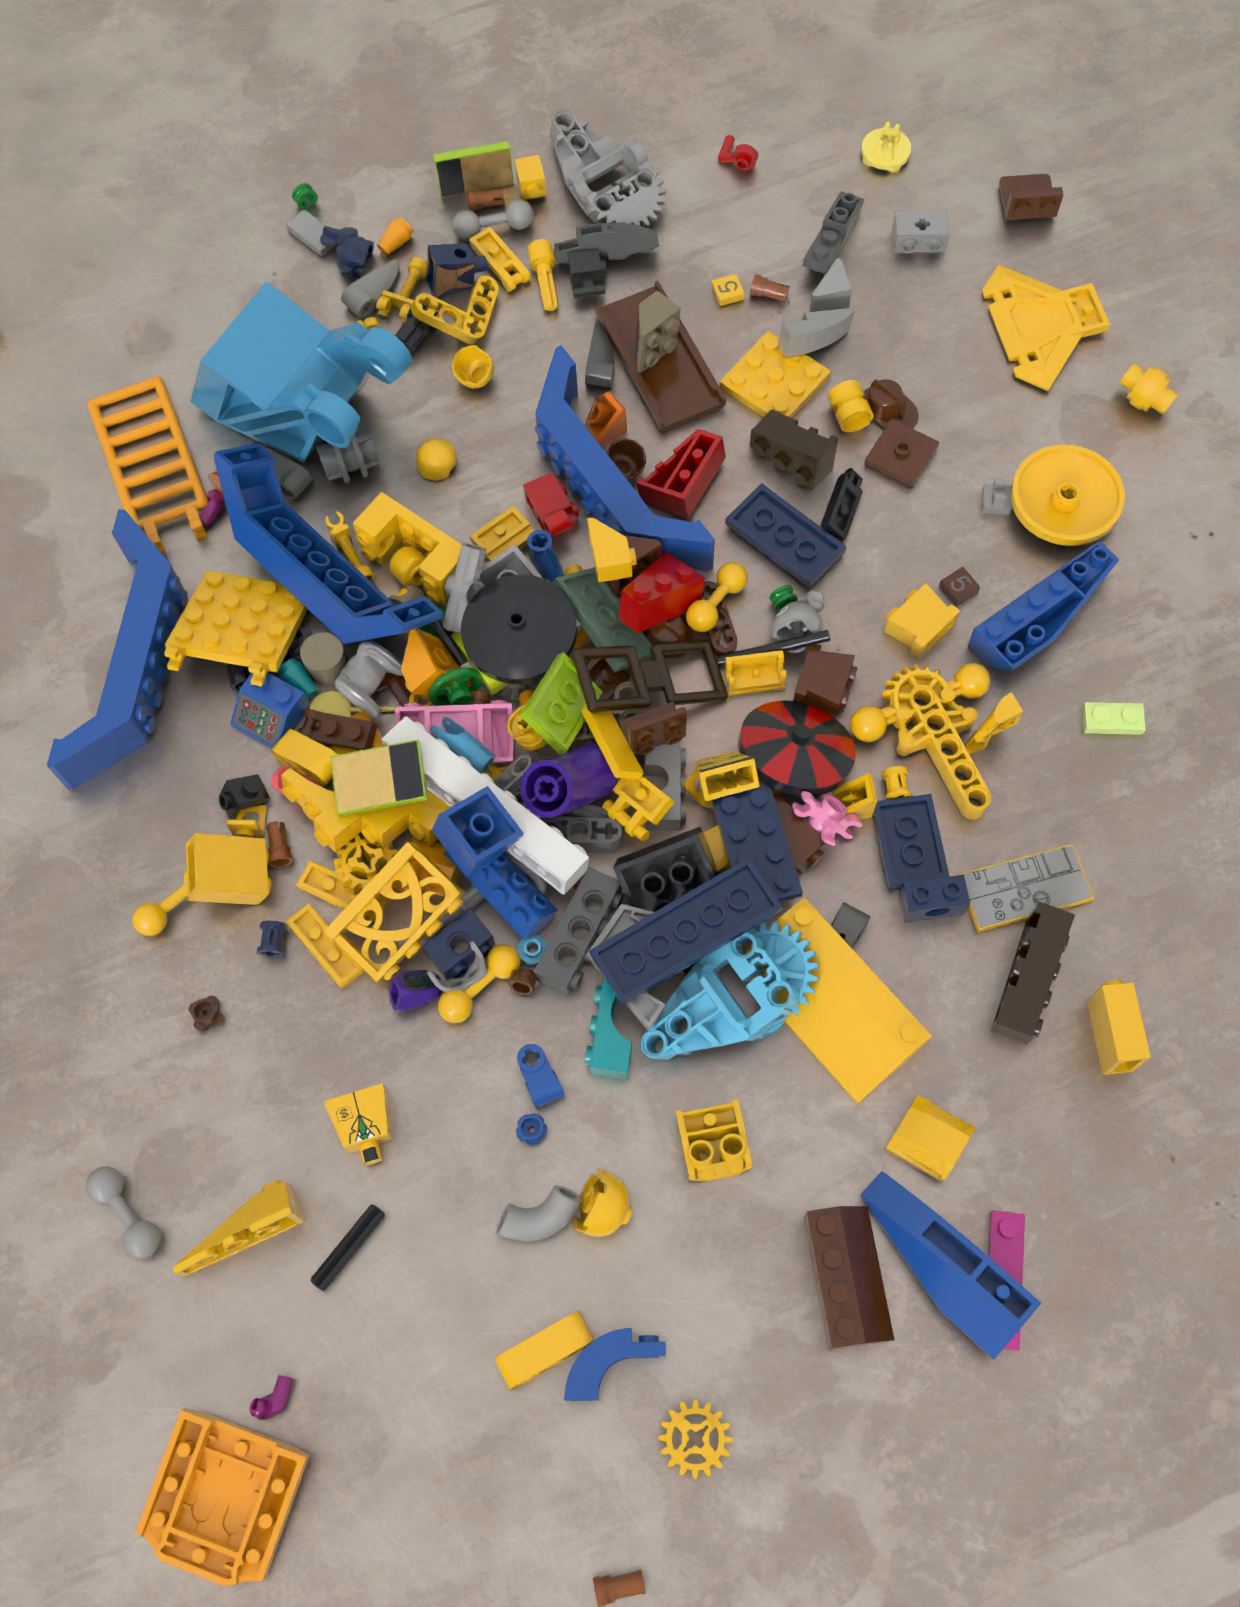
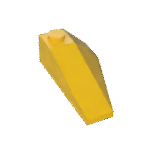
(255, 1221)

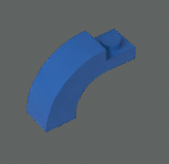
(601, 1354)

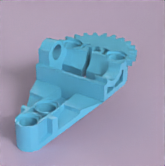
(713, 1011)

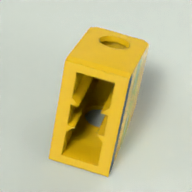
(722, 775)

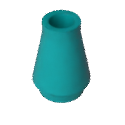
(297, 676)

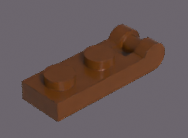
(339, 730)

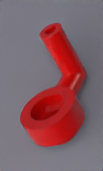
(743, 157)

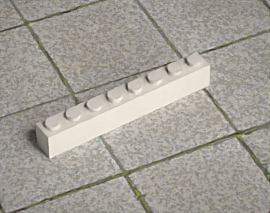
(454, 779)

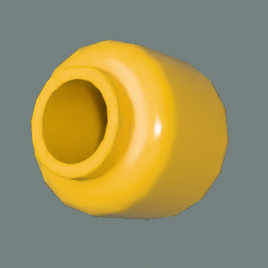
(405, 565)

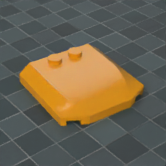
(221, 1499)

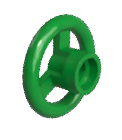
(456, 691)

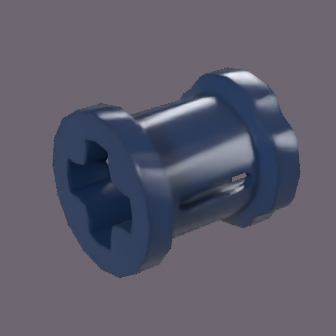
(268, 929)

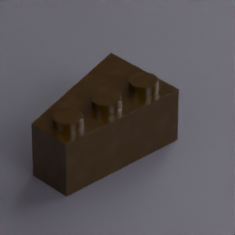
(794, 449)

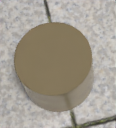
(323, 657)

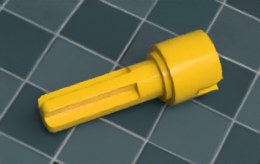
(542, 261)

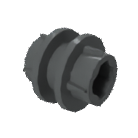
(357, 455)

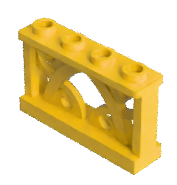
(354, 919)

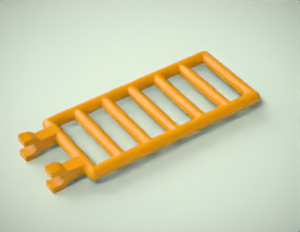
(177, 442)

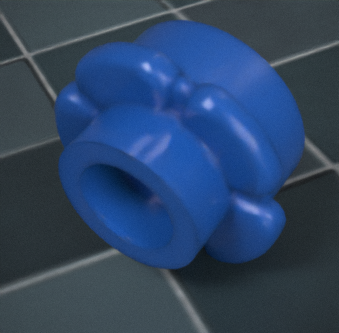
(531, 1120)

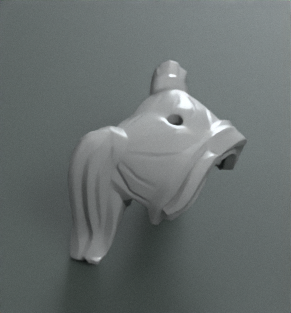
(364, 674)

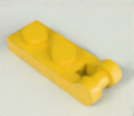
(500, 258)

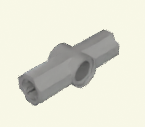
(463, 584)

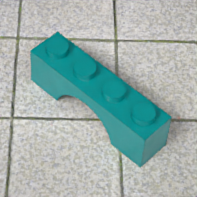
(610, 1050)

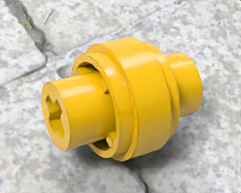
(1148, 388)

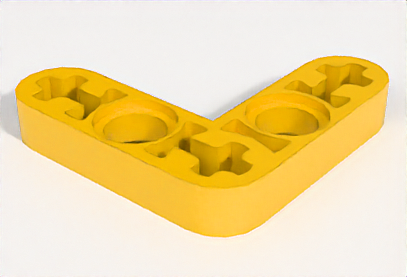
(462, 319)

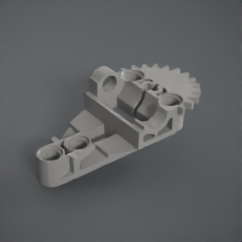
(598, 155)

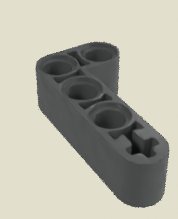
(602, 826)

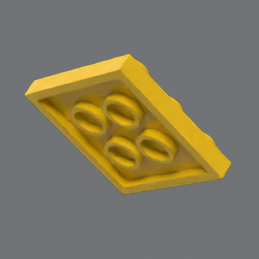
(771, 382)

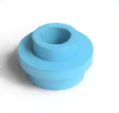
(531, 958)

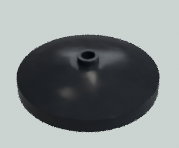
(518, 628)

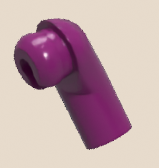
(274, 1402)

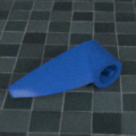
(543, 556)

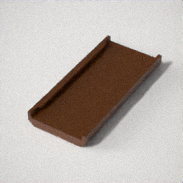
(679, 384)

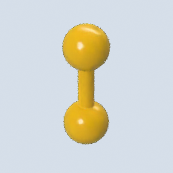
(703, 613)
(151, 917)
(457, 1004)

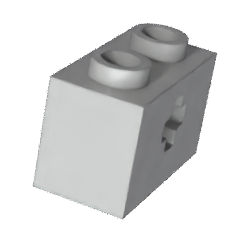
(920, 231)

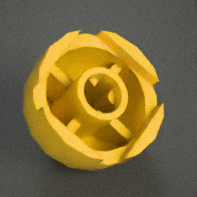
(603, 1205)

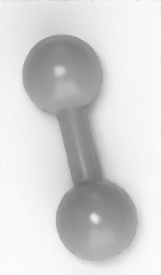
(517, 214)
(140, 1237)

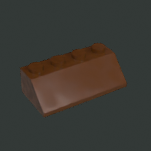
(848, 1277)

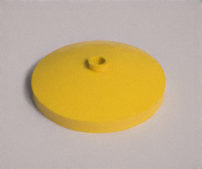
(1067, 495)

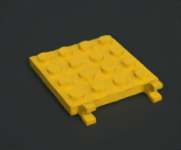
(237, 624)

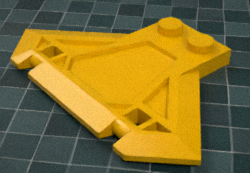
(1041, 322)

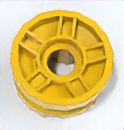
(523, 732)

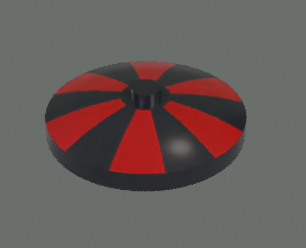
(797, 747)

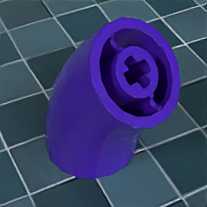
(567, 781)

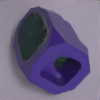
(412, 990)

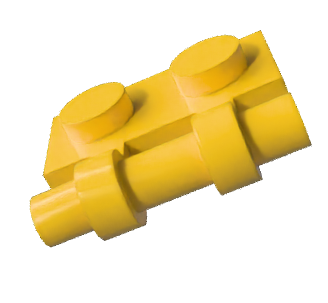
(645, 798)

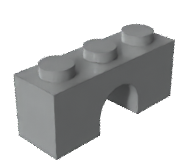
(666, 763)

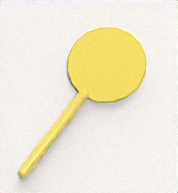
(336, 704)

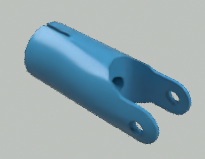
(464, 744)

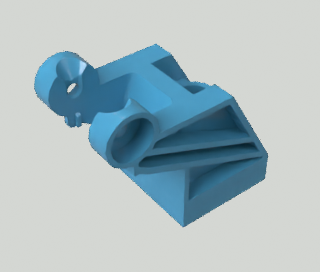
(291, 377)

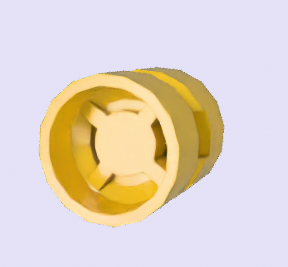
(850, 406)

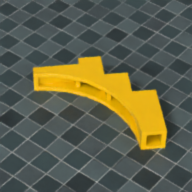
(376, 825)

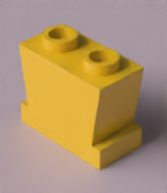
(921, 620)

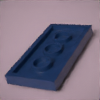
(785, 535)
(754, 830)

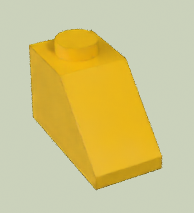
(610, 552)

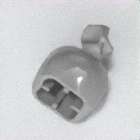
(799, 618)

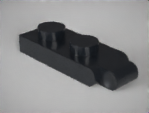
(842, 504)

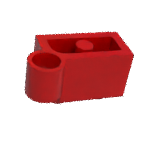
(550, 505)

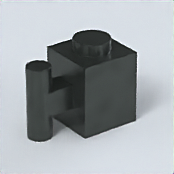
(586, 273)

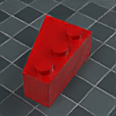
(685, 476)
(660, 593)

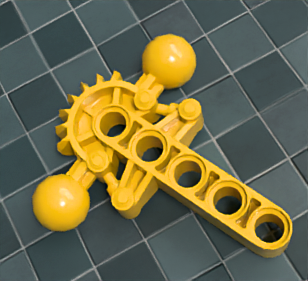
(970, 682)

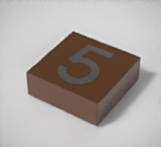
(959, 585)

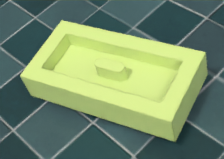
(1113, 718)

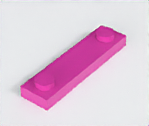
(1007, 1250)

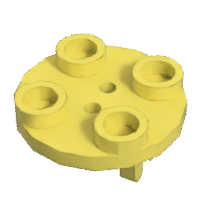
(886, 148)

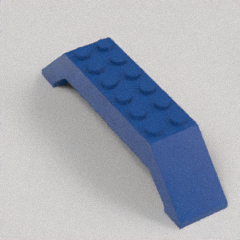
(599, 481)
(303, 558)
(135, 668)

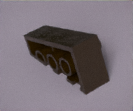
(1032, 973)

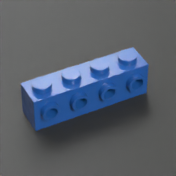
(512, 895)

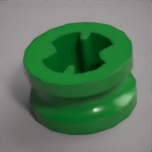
(304, 196)
(782, 597)

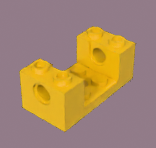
(389, 525)

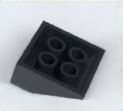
(665, 870)

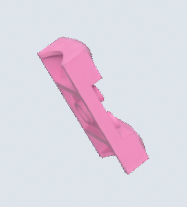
(482, 721)

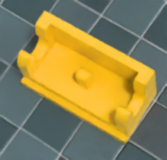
(755, 673)

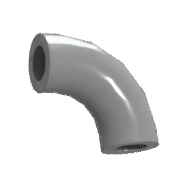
(539, 1221)

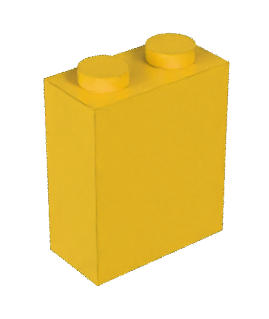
(227, 869)
(1118, 1028)

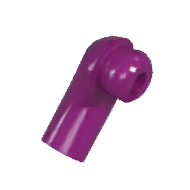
(215, 504)

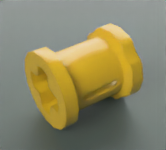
(896, 782)

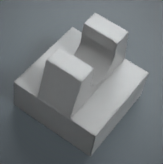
(997, 498)

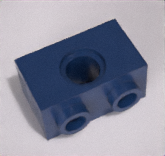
(934, 898)
(463, 929)

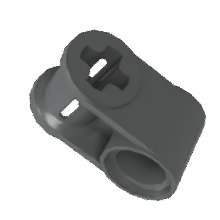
(850, 923)

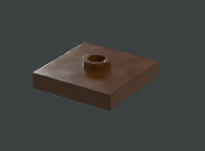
(901, 453)

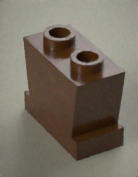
(825, 679)

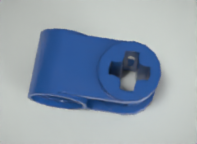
(541, 1079)

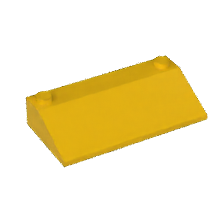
(853, 1017)

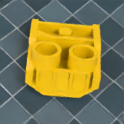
(707, 1135)
(930, 1139)

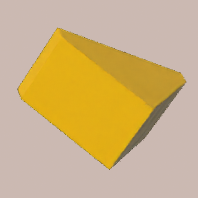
(858, 796)

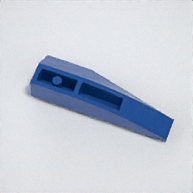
(1042, 611)
(951, 1268)

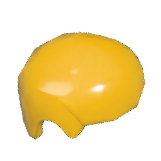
(473, 367)
(436, 459)

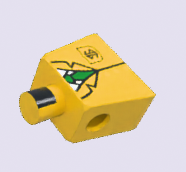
(362, 1121)

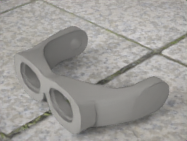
(477, 968)

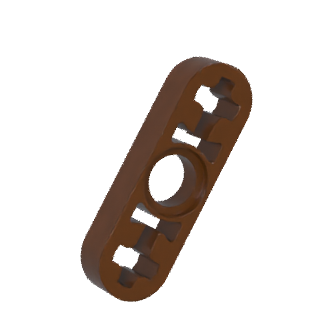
(726, 627)

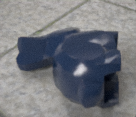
(351, 250)

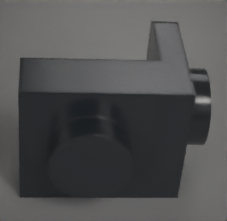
(242, 794)

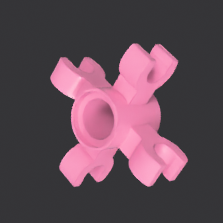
(827, 816)

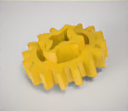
(351, 866)
(706, 1450)

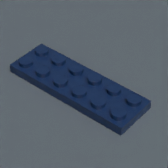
(685, 931)

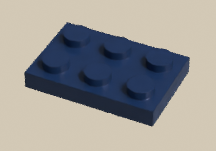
(909, 840)

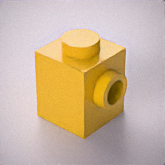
(530, 177)

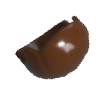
(628, 457)

